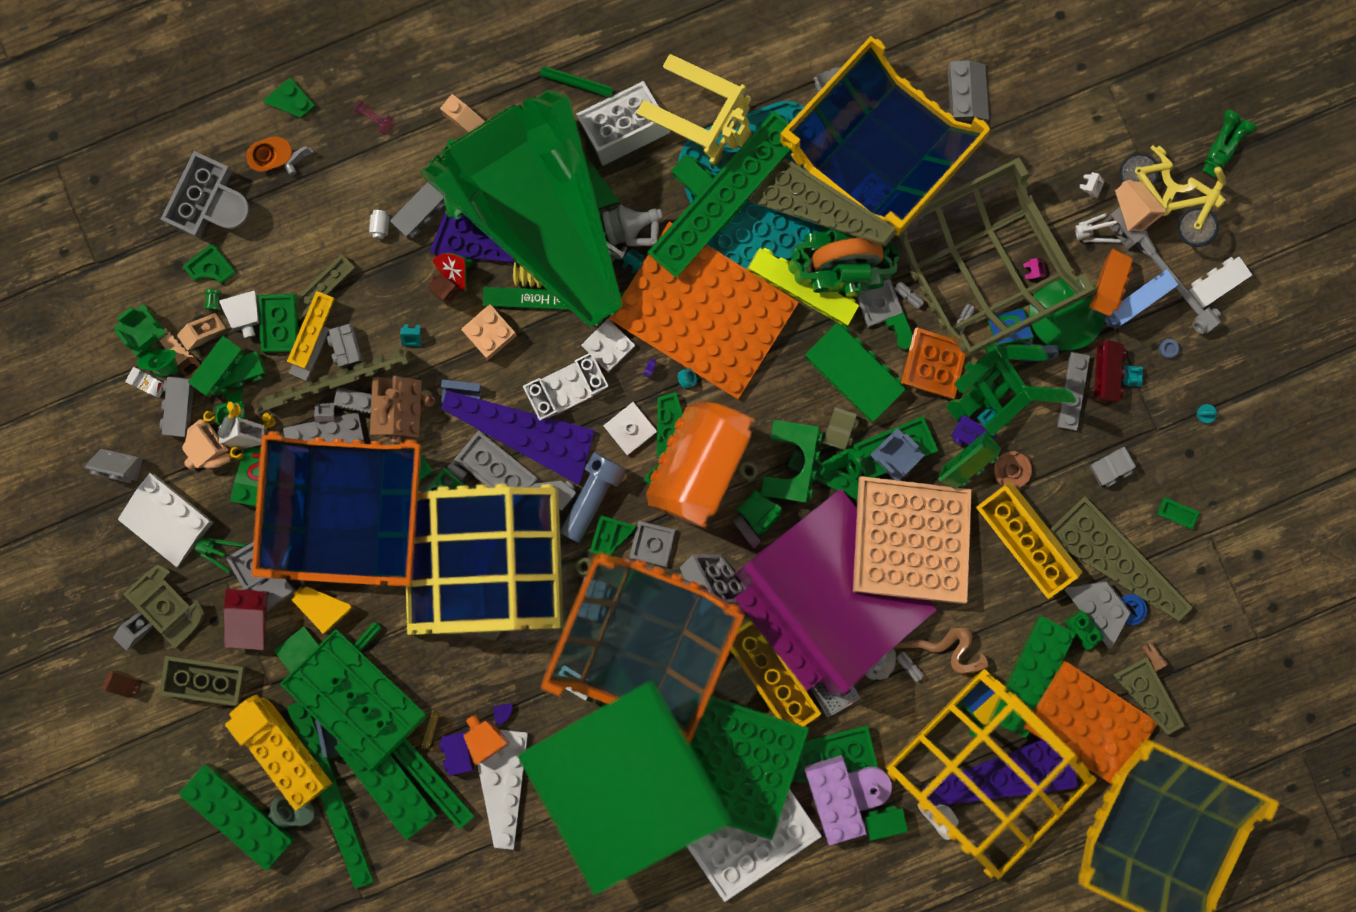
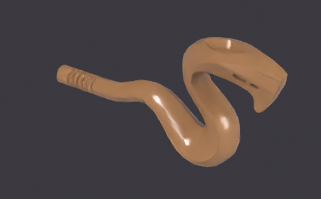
(965, 638)

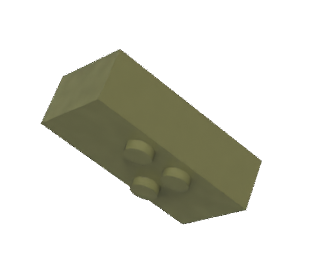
(202, 680)

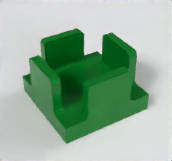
(139, 329)

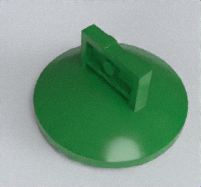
(1070, 327)

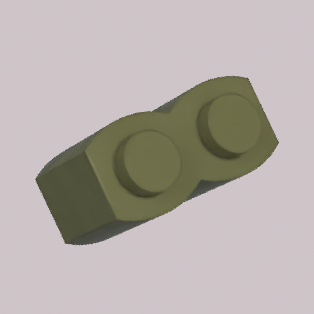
(840, 428)

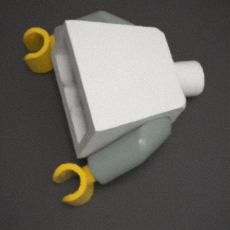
(241, 432)

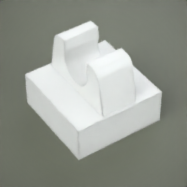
(1094, 184)

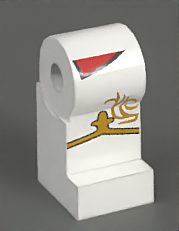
(145, 382)

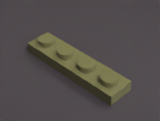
(324, 283)

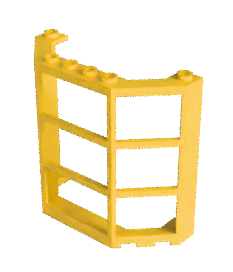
(1016, 704)

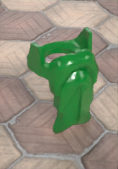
(235, 398)
(845, 459)

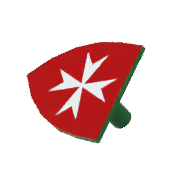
(453, 268)

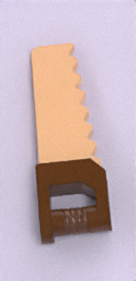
(183, 357)

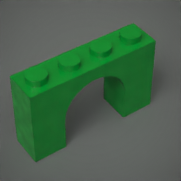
(798, 488)

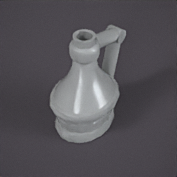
(624, 225)

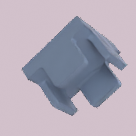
(897, 454)

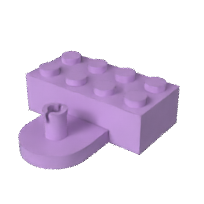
(844, 794)

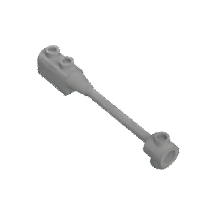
(1207, 318)

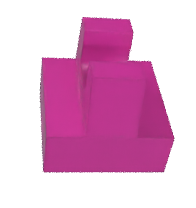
(1037, 269)

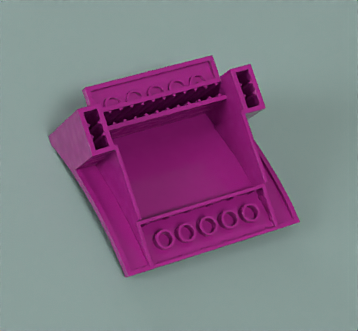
(806, 601)

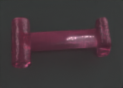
(384, 123)

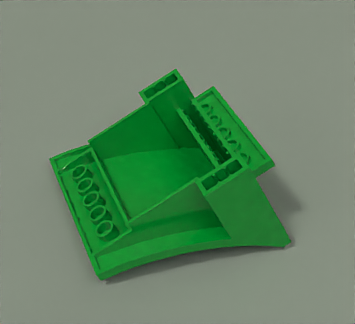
(623, 787)

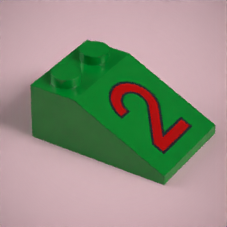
(247, 477)

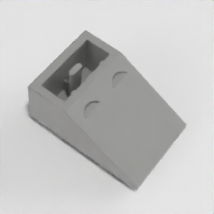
(115, 465)

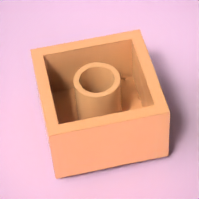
(489, 332)

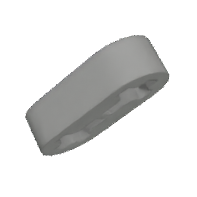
(746, 531)

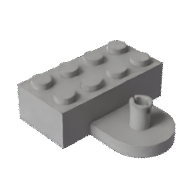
(204, 198)

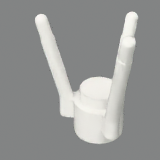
(1084, 230)

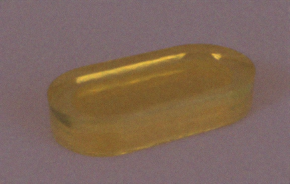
(430, 730)

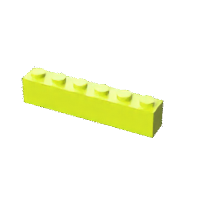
(776, 273)

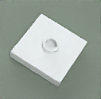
(630, 428)

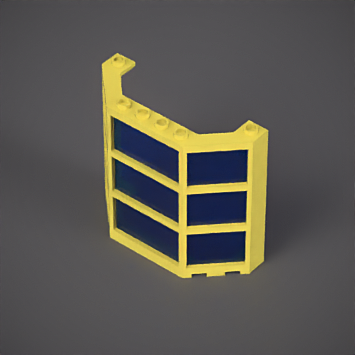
(486, 560)

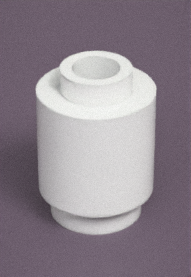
(379, 224)

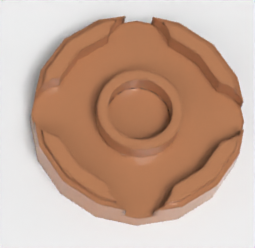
(1012, 467)

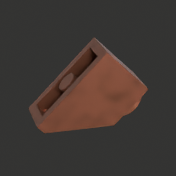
(443, 288)
(122, 684)

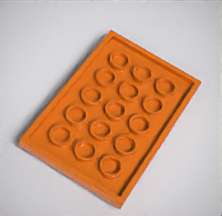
(1092, 721)

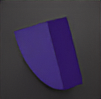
(502, 712)

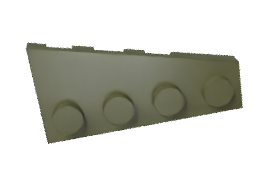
(1147, 690)

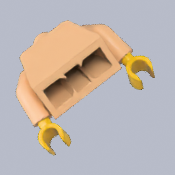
(203, 446)

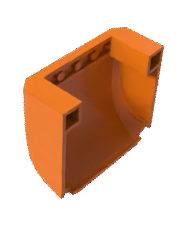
(698, 462)

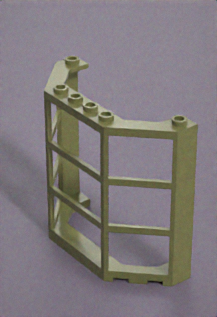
(1079, 284)

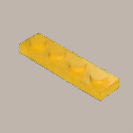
(311, 330)

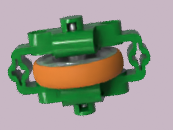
(842, 263)

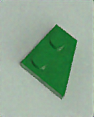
(290, 99)
(610, 535)

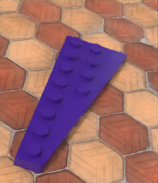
(466, 240)
(547, 441)
(999, 780)

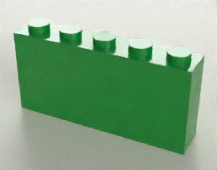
(855, 372)

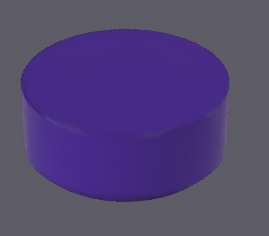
(649, 367)

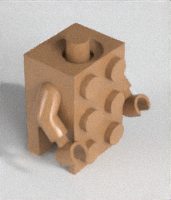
(397, 407)

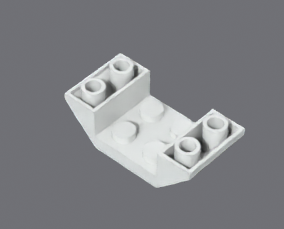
(566, 387)

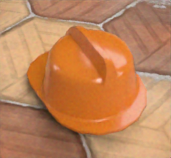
(268, 153)

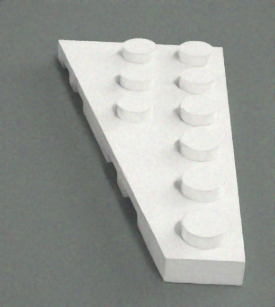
(501, 788)

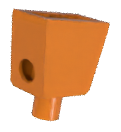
(484, 739)

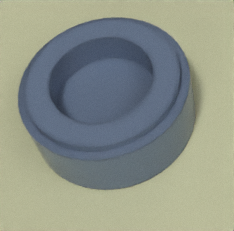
(1168, 348)

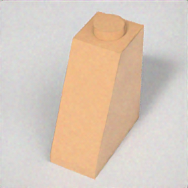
(1138, 205)

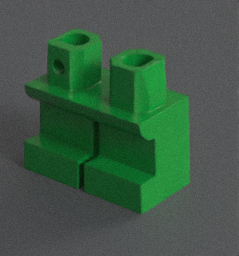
(1086, 631)

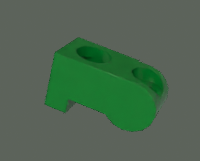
(901, 330)

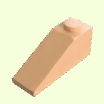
(460, 114)

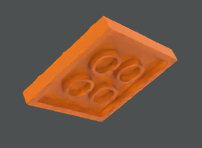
(933, 364)

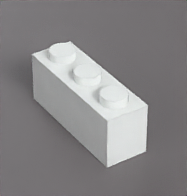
(1219, 281)

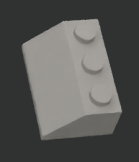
(968, 91)

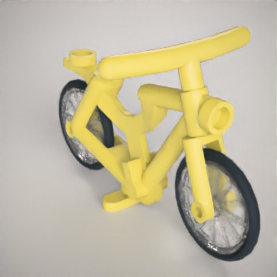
(1196, 226)

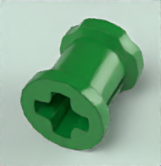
(215, 306)

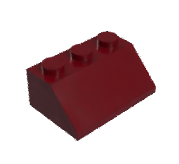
(1109, 372)

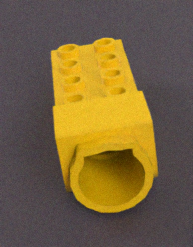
(278, 750)

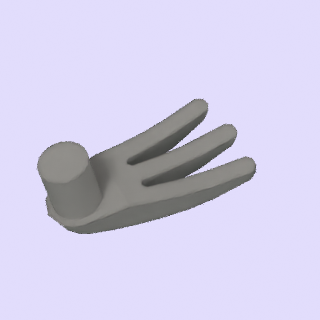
(297, 157)

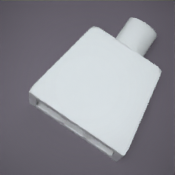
(242, 312)

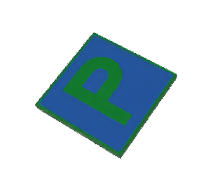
(1010, 319)

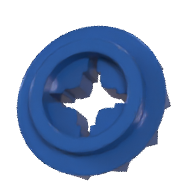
(1140, 610)

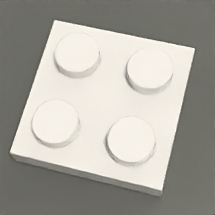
(608, 345)

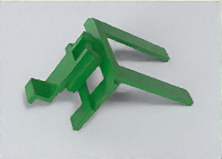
(984, 392)

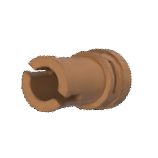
(1156, 659)

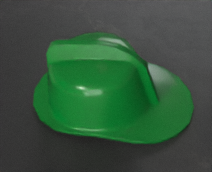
(159, 361)

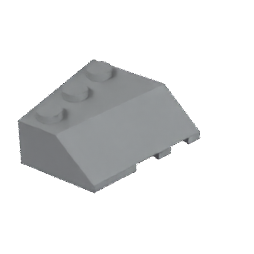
(713, 575)

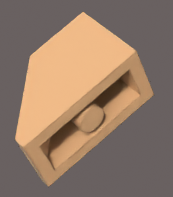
(200, 331)

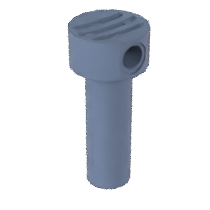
(603, 474)

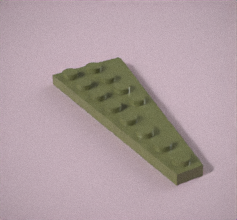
(806, 197)
(342, 377)
(1100, 545)

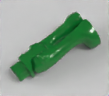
(1221, 153)

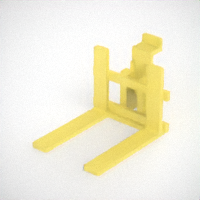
(695, 133)

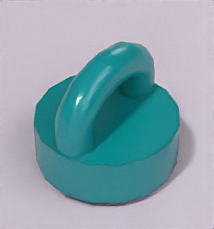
(687, 378)
(1206, 413)

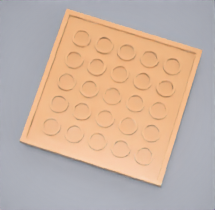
(912, 540)

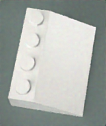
(615, 125)
(164, 519)

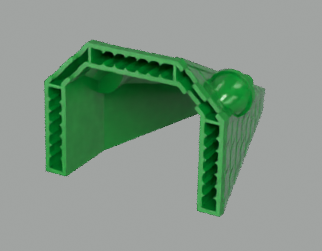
(533, 196)

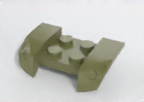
(164, 606)

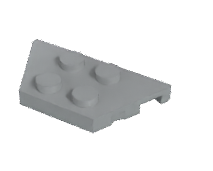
(1102, 607)

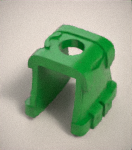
(759, 512)

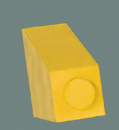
(321, 608)

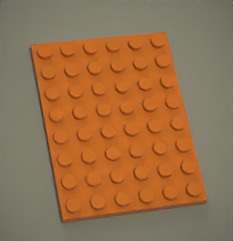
(708, 317)

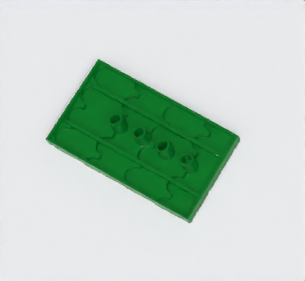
(353, 700)

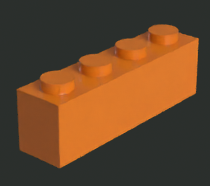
(1111, 283)

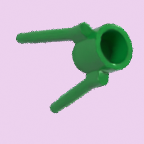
(206, 547)

